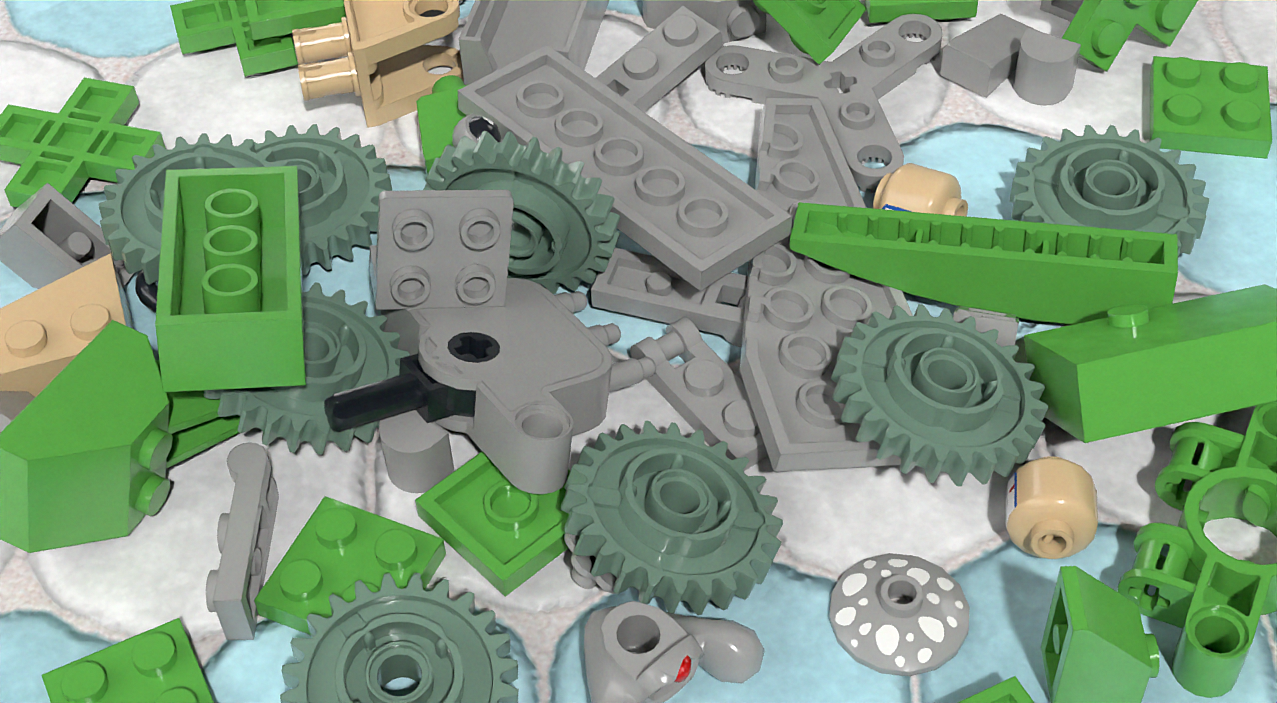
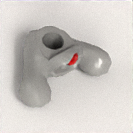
(651, 654)

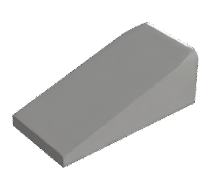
(984, 54)

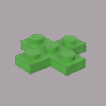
(217, 23)
(1106, 25)
(76, 143)

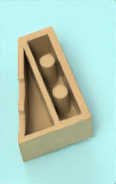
(56, 323)

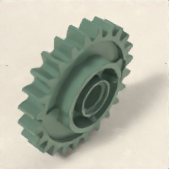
(1110, 185)
(336, 190)
(135, 205)
(558, 219)
(340, 354)
(939, 394)
(671, 517)
(401, 636)

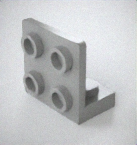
(441, 249)

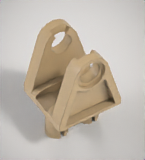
(384, 55)

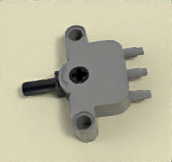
(505, 376)

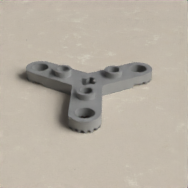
(861, 74)

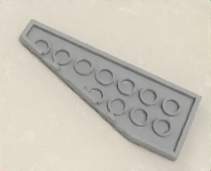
(802, 306)

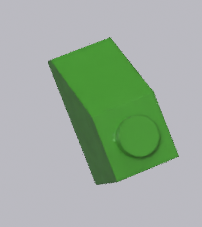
(1095, 643)

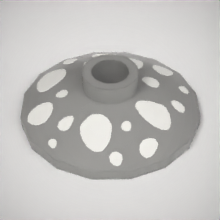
(894, 635)

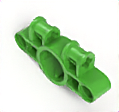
(1196, 583)

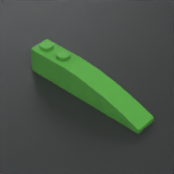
(994, 263)

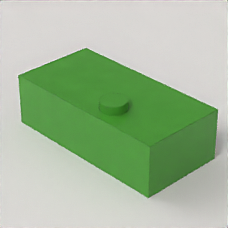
(230, 280)
(1158, 363)

